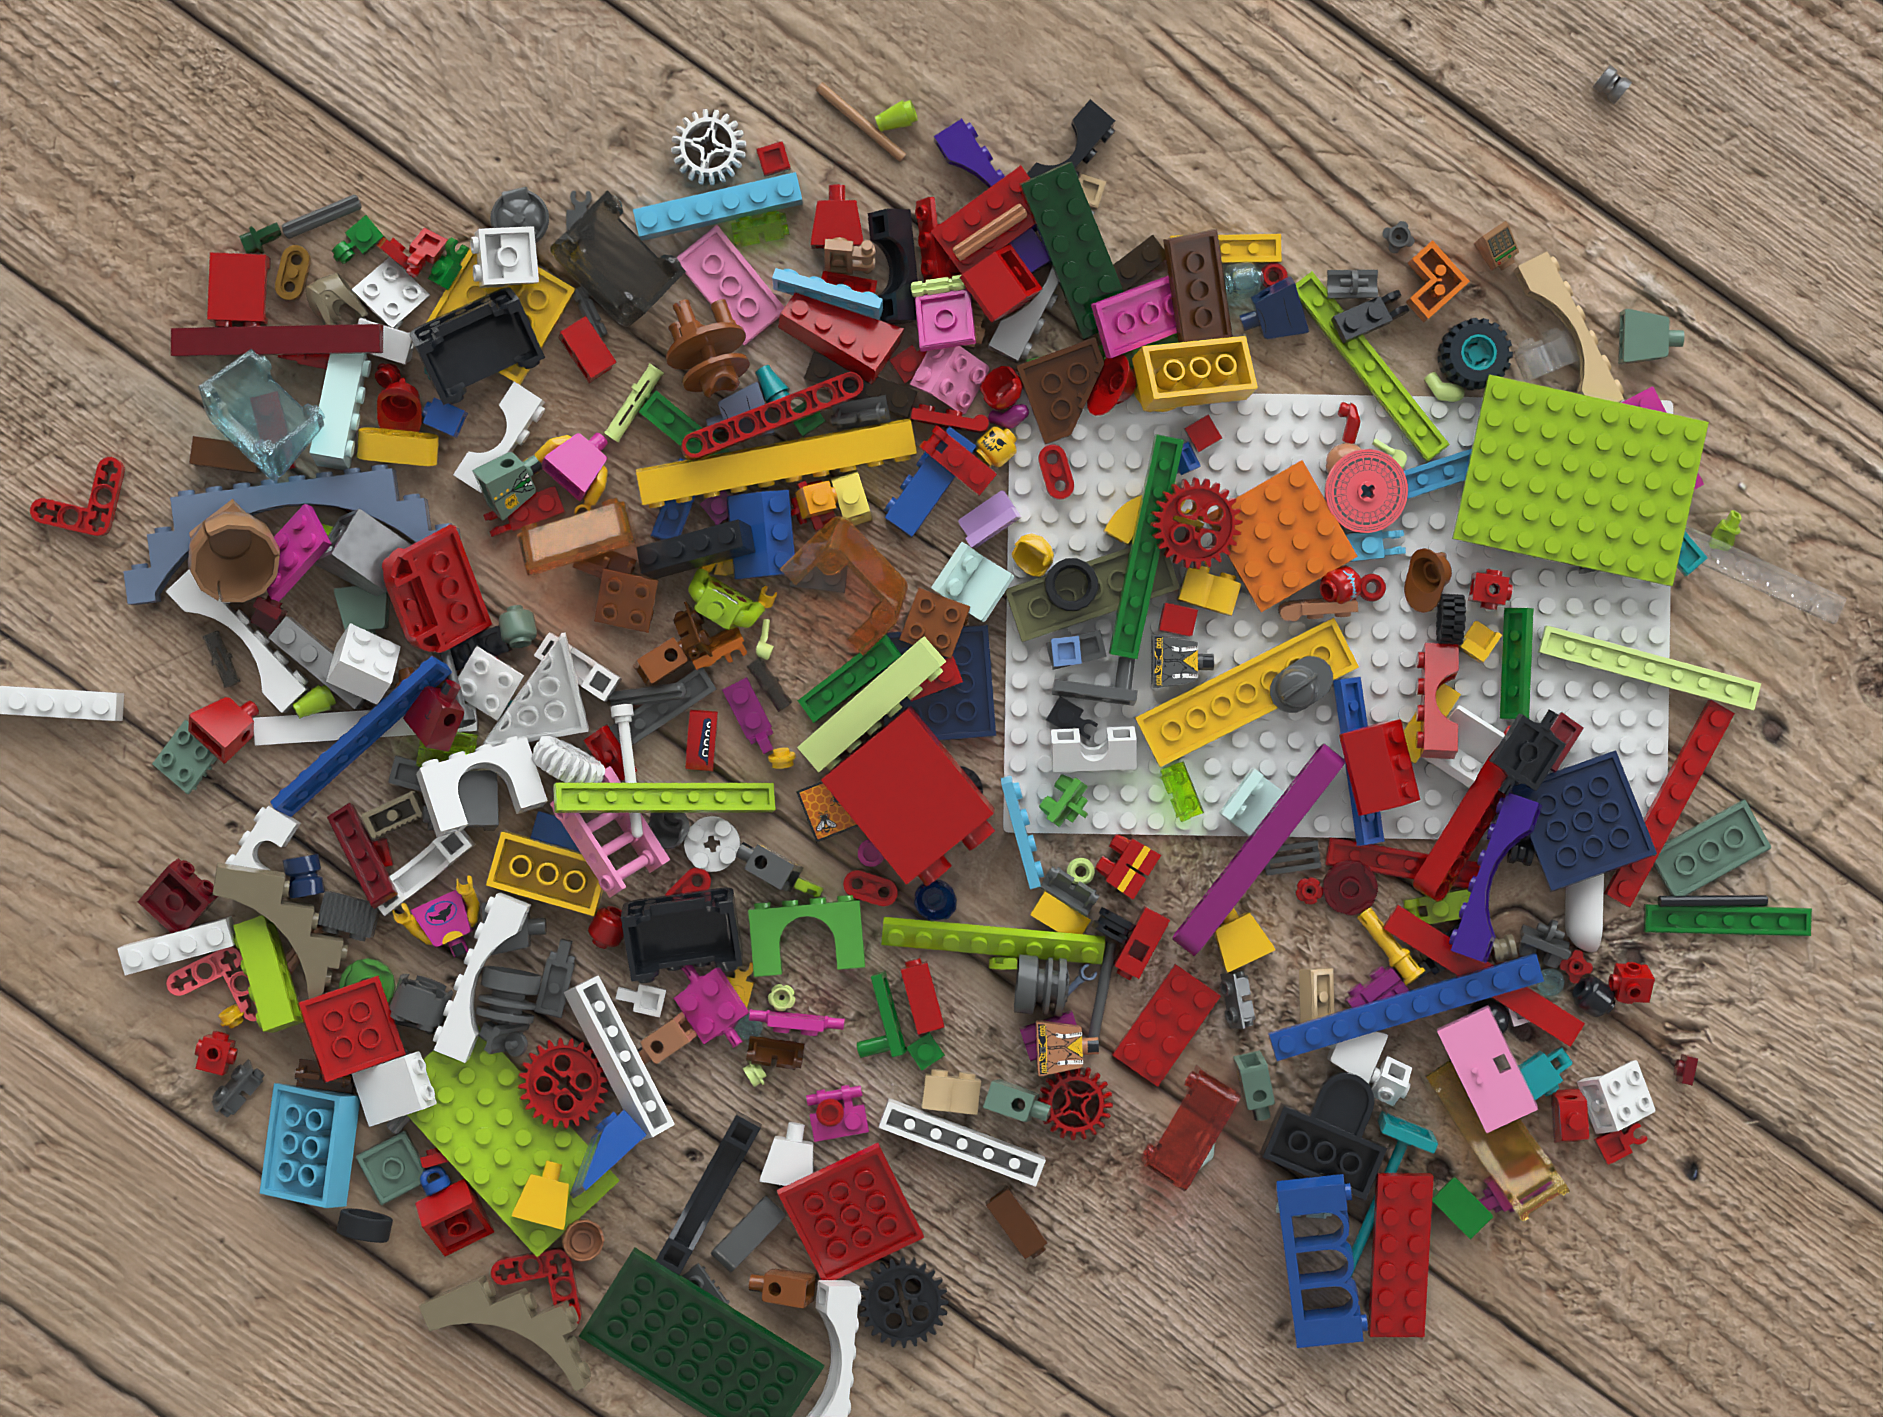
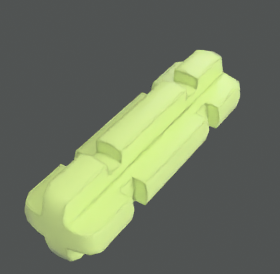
(937, 286)

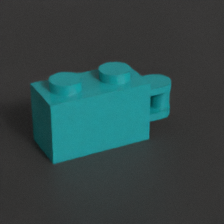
(1541, 1074)

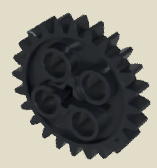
(879, 1308)

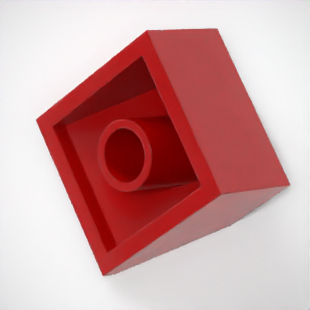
(454, 1217)

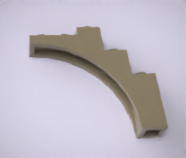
(264, 893)
(516, 1312)

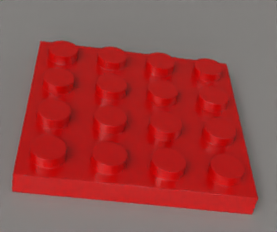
(850, 1213)

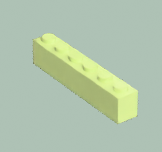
(872, 704)

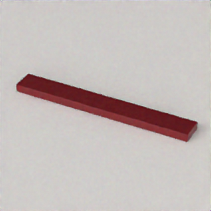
(277, 340)

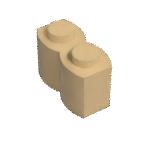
(951, 1092)

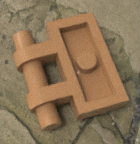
(845, 258)

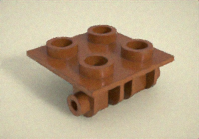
(626, 600)
(937, 620)

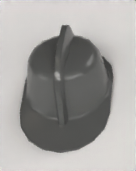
(1301, 684)

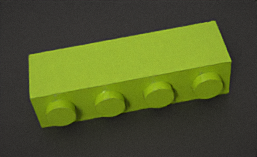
(267, 974)

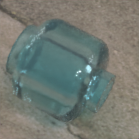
(1242, 280)

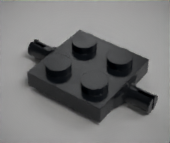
(1527, 752)

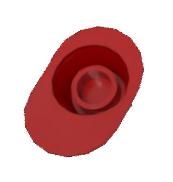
(1112, 386)
(399, 407)

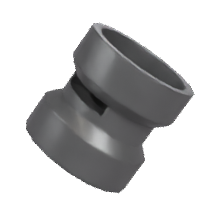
(1606, 82)

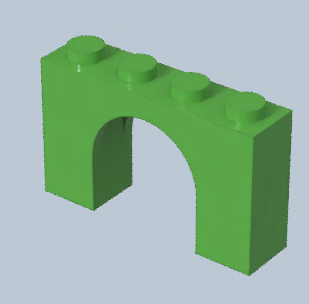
(769, 922)

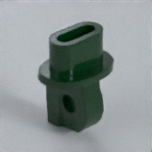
(253, 240)

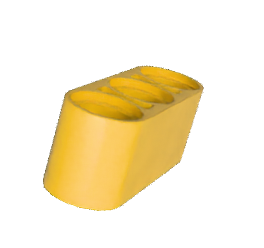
(397, 446)

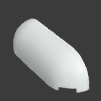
(1585, 913)

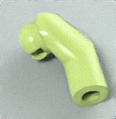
(1444, 391)

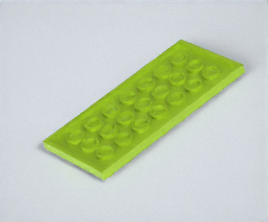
(497, 1141)

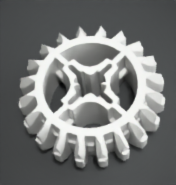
(720, 149)
(567, 761)

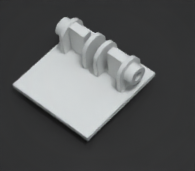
(390, 293)
(488, 683)

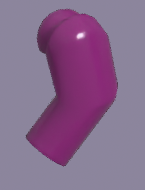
(1010, 418)

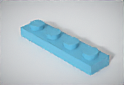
(837, 295)
(1019, 820)

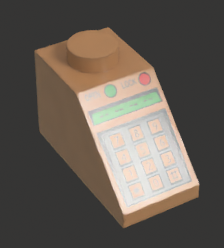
(1498, 247)

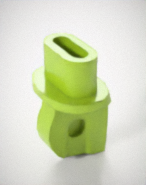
(1728, 528)

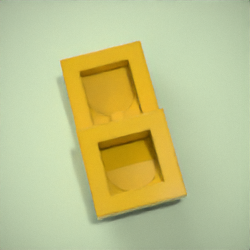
(1059, 915)

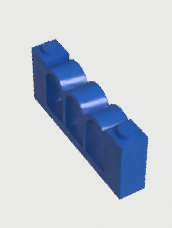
(1323, 1325)

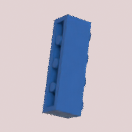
(922, 490)

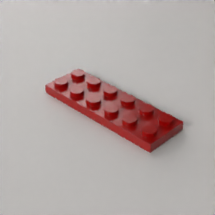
(1400, 1254)

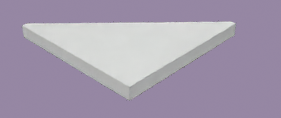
(546, 703)

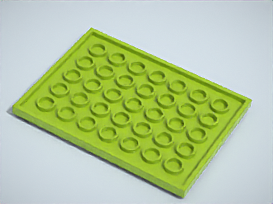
(1580, 480)

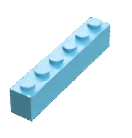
(718, 206)

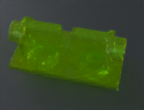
(769, 224)
(1178, 782)

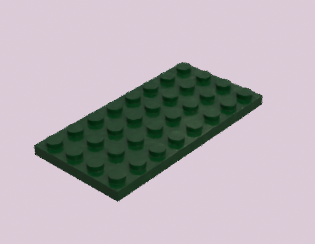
(697, 1345)

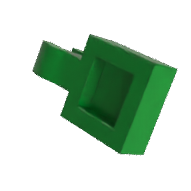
(447, 268)

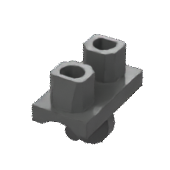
(1352, 284)
(1547, 939)
(504, 1038)

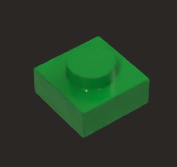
(809, 423)
(925, 1051)

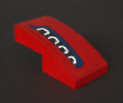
(701, 740)

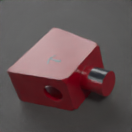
(436, 716)

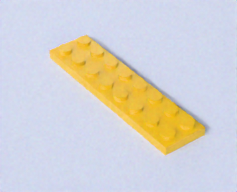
(1236, 694)

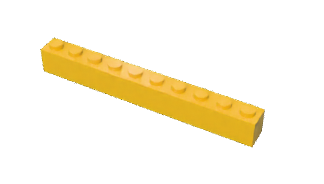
(776, 461)

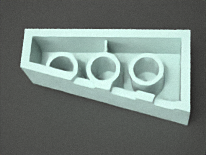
(340, 403)

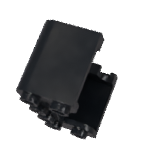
(681, 932)

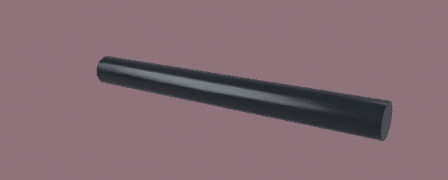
(1712, 900)

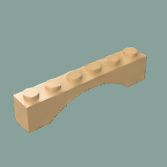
(1544, 284)

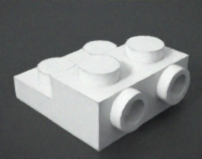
(505, 256)

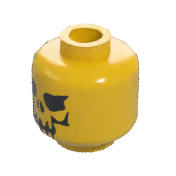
(996, 447)

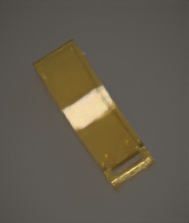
(1506, 1153)

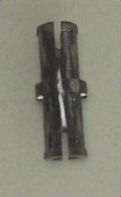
(213, 641)
(769, 684)

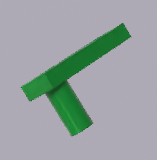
(894, 1039)

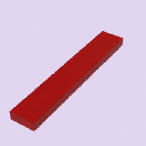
(1389, 860)

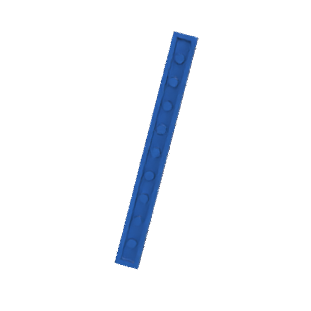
(1406, 1007)

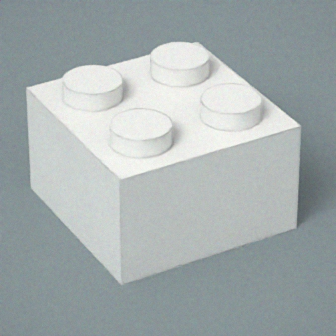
(363, 664)

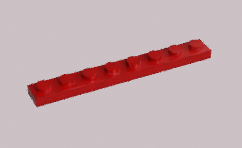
(1673, 797)

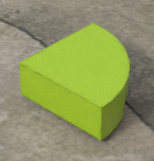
(808, 887)
(1003, 963)

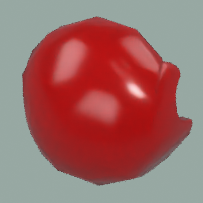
(1001, 388)

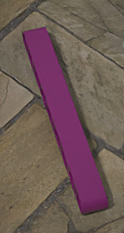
(1258, 849)

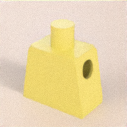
(852, 497)

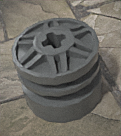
(1040, 985)
(508, 995)

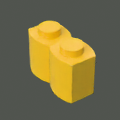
(1209, 591)

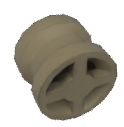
(1504, 949)

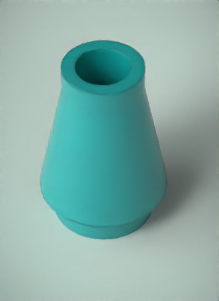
(771, 385)

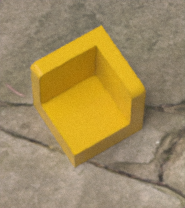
(1479, 641)

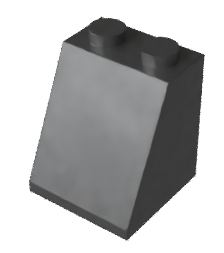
(359, 550)

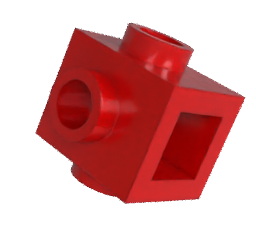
(1480, 591)
(1631, 983)
(209, 1060)

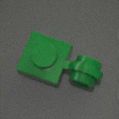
(362, 235)

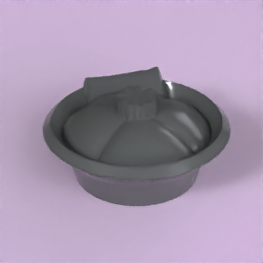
(520, 209)

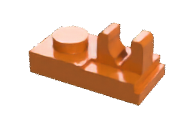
(721, 645)

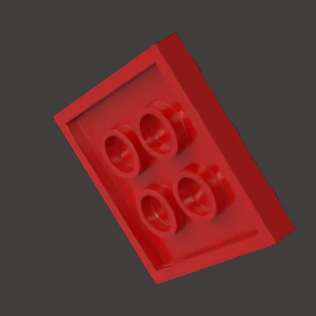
(351, 1029)

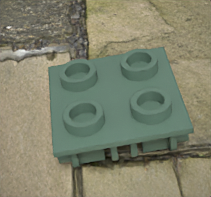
(184, 759)

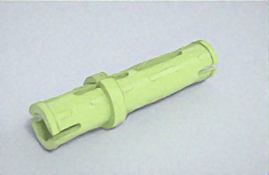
(653, 375)

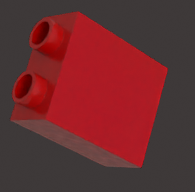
(911, 798)

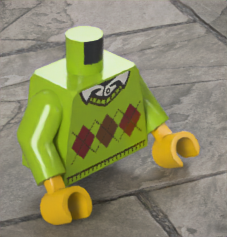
(724, 603)

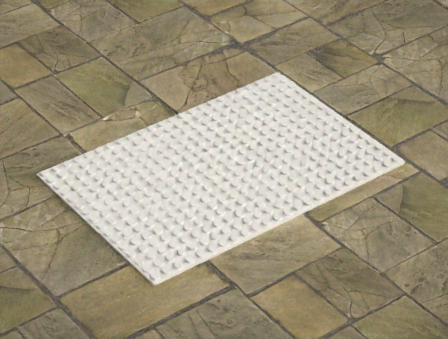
(1257, 442)

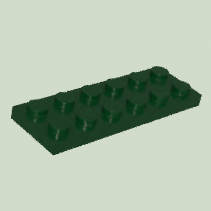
(1072, 242)

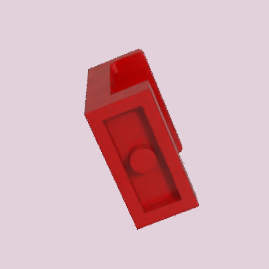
(237, 289)

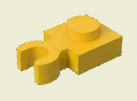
(740, 984)

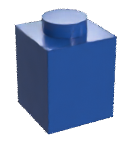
(444, 417)

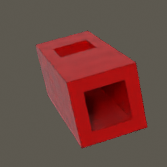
(1141, 943)
(922, 996)

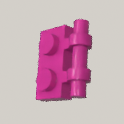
(854, 1116)

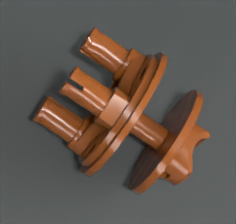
(707, 349)

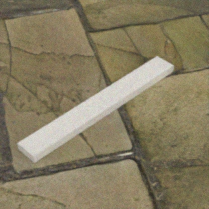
(323, 727)

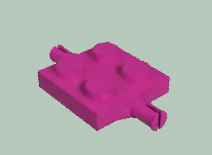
(711, 1005)
(785, 1021)

